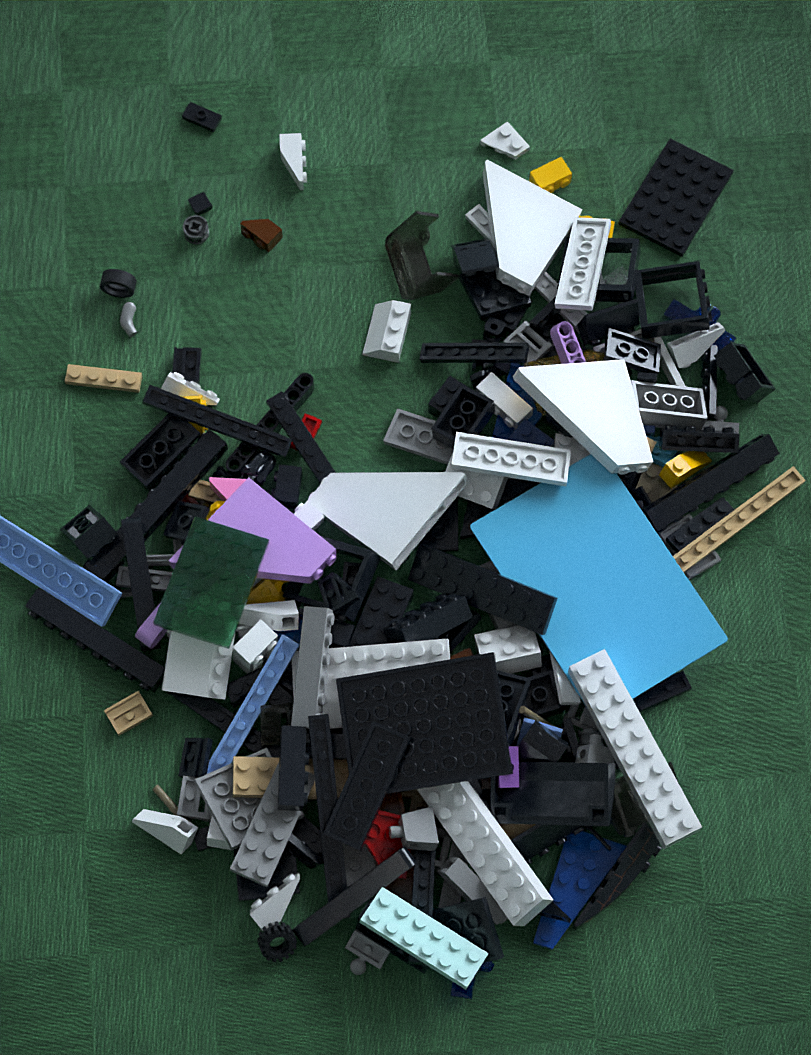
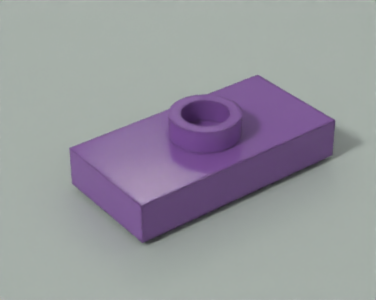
(511, 780)

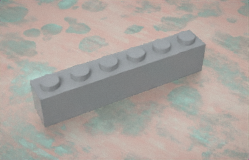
(312, 664)

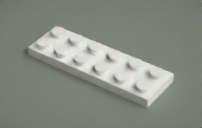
(583, 264)
(511, 459)

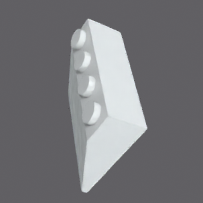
(196, 667)

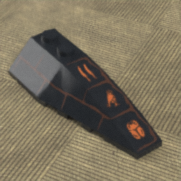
(627, 868)

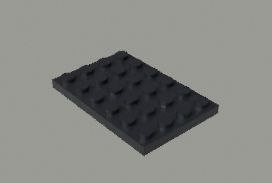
(676, 197)

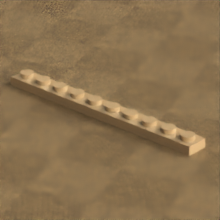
(738, 519)

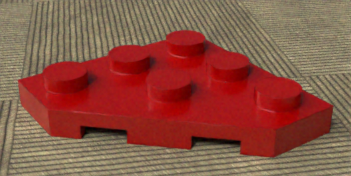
(378, 839)

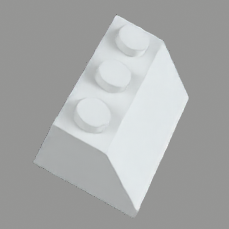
(387, 330)

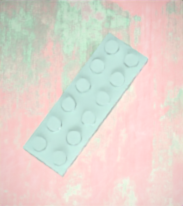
(423, 938)

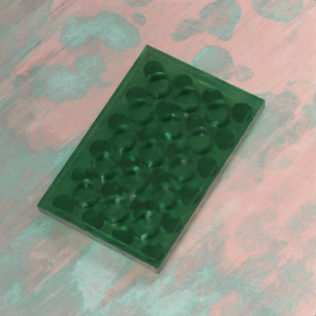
(211, 582)

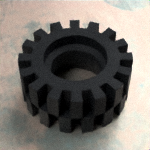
(273, 932)

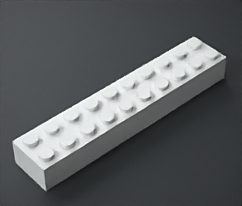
(634, 749)
(488, 851)

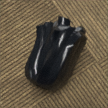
(259, 467)

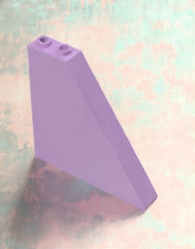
(293, 549)

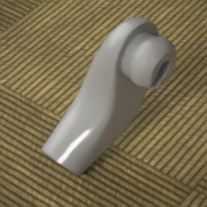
(126, 318)

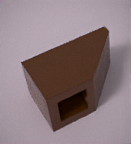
(262, 232)

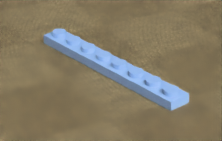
(250, 708)

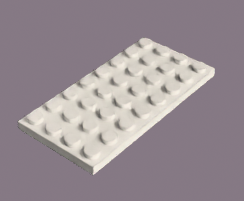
(369, 659)

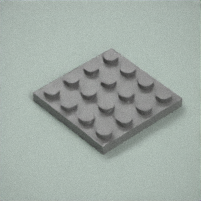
(230, 813)

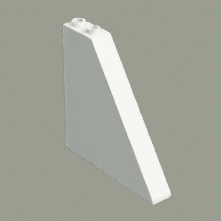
(524, 226)
(595, 407)
(387, 509)

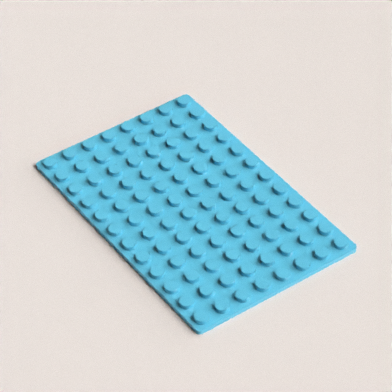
(609, 575)

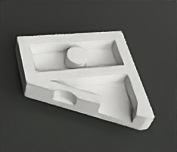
(506, 141)

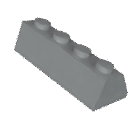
(670, 405)

